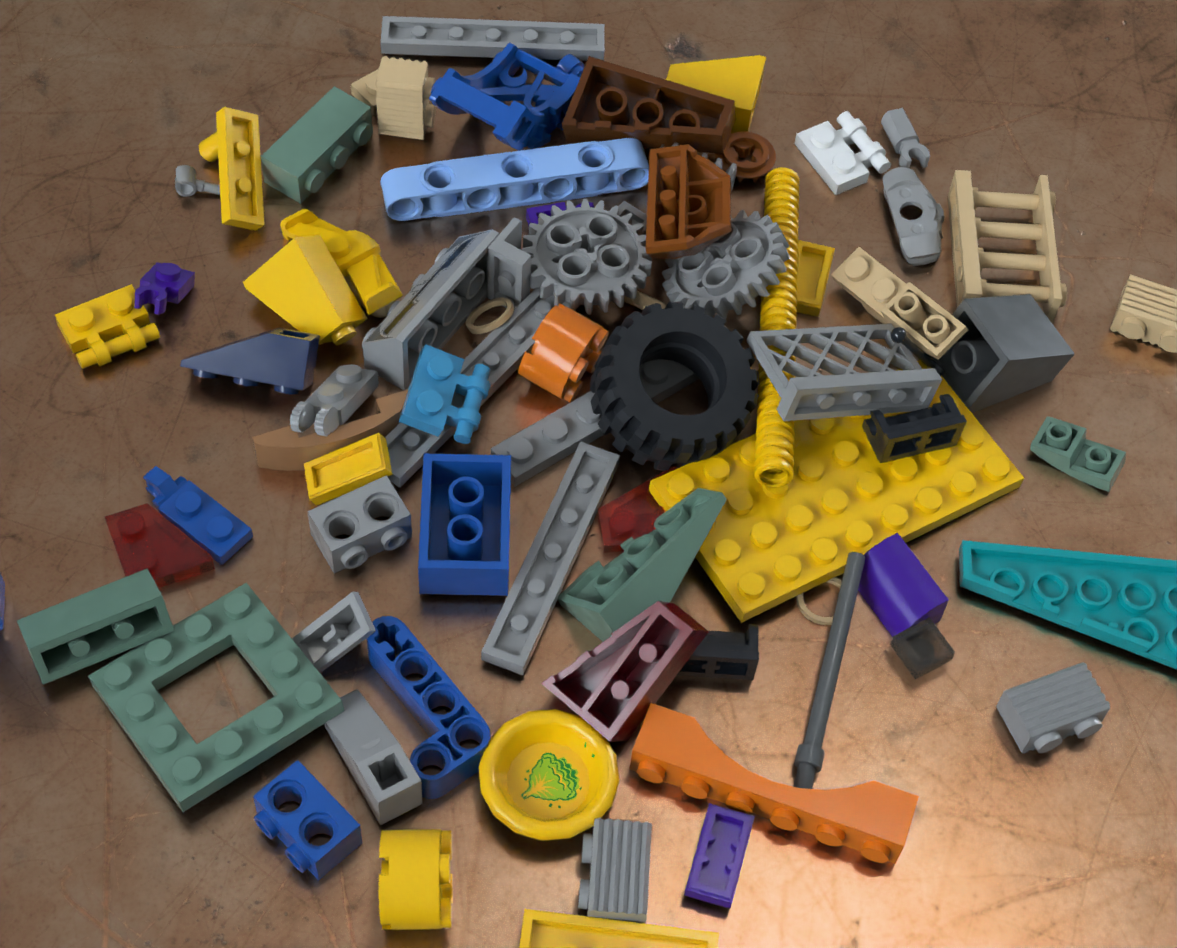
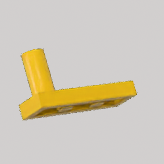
(240, 175)

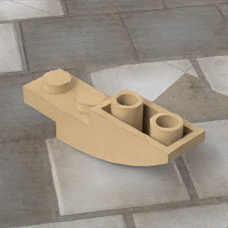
(899, 303)

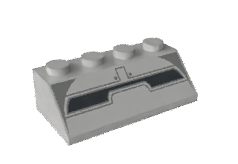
(431, 309)

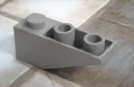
(375, 759)

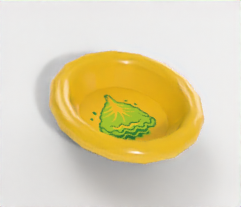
(548, 775)

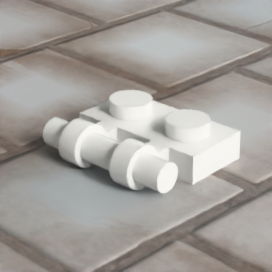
(833, 158)

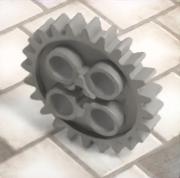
(587, 256)
(731, 268)

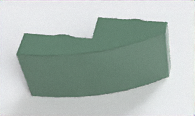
(1068, 450)

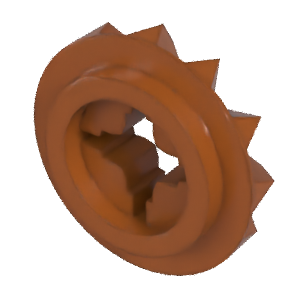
(744, 145)

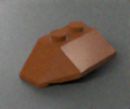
(685, 203)

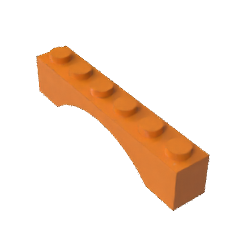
(861, 817)

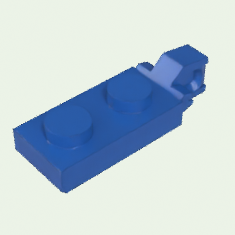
(197, 515)

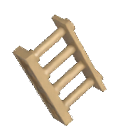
(970, 259)

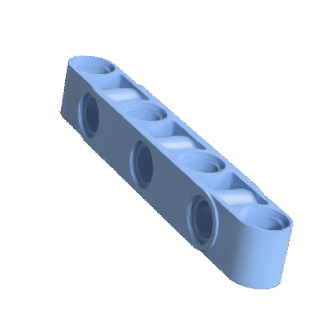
(514, 179)

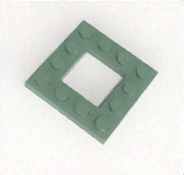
(198, 770)

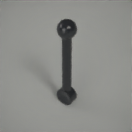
(899, 335)

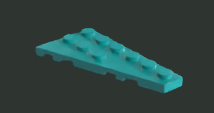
(1097, 594)

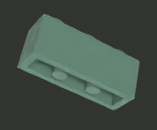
(317, 145)
(95, 625)

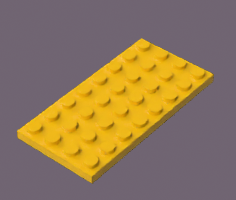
(840, 502)

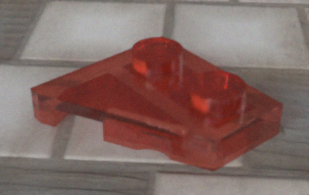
(629, 516)
(152, 542)

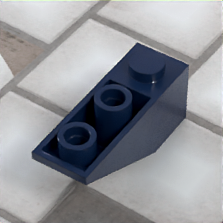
(272, 357)

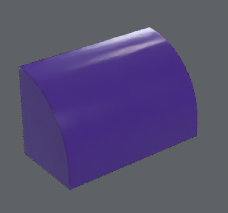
(899, 586)

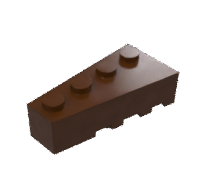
(626, 103)

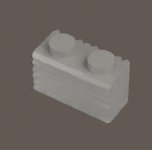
(1053, 708)
(618, 870)

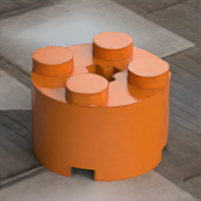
(563, 351)

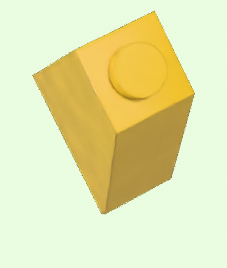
(729, 78)
(308, 290)

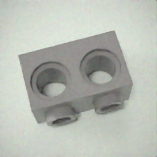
(355, 516)

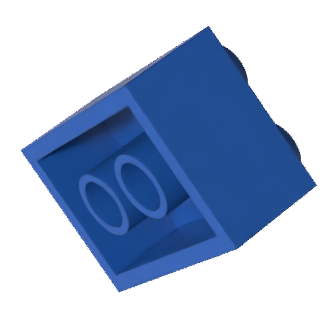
(465, 524)

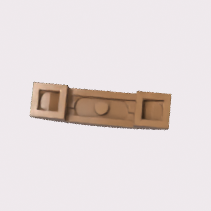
(287, 452)

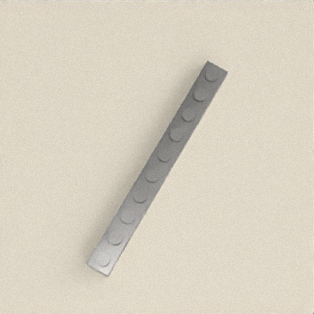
(501, 353)

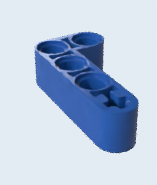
(420, 698)

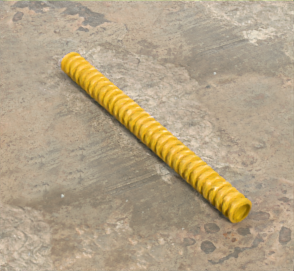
(778, 312)

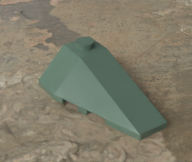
(646, 569)

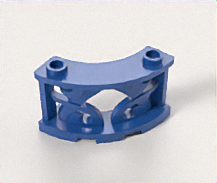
(514, 124)

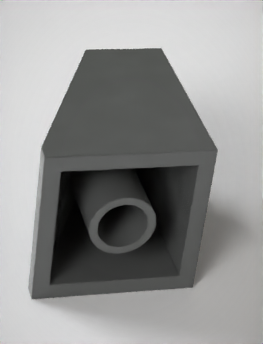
(1003, 352)

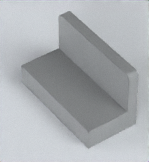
(508, 266)

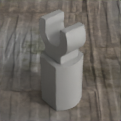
(904, 138)

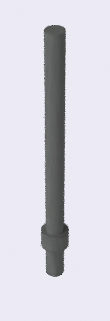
(809, 754)

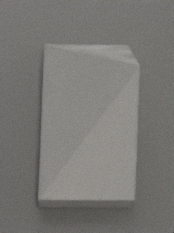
(335, 632)

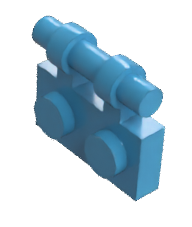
(432, 391)

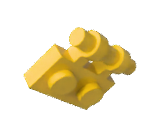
(104, 319)

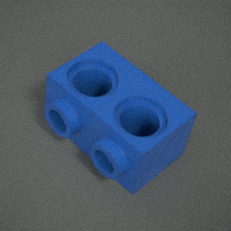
(316, 814)

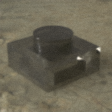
(922, 648)

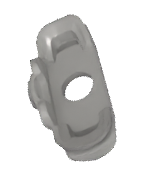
(919, 237)

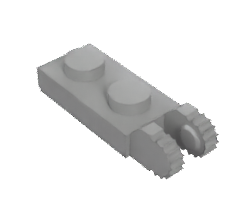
(334, 400)

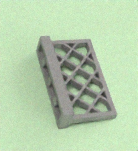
(846, 391)

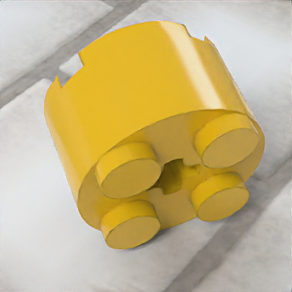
(415, 879)

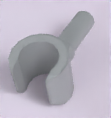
(187, 182)

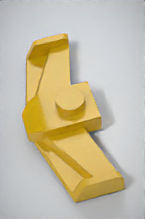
(354, 255)

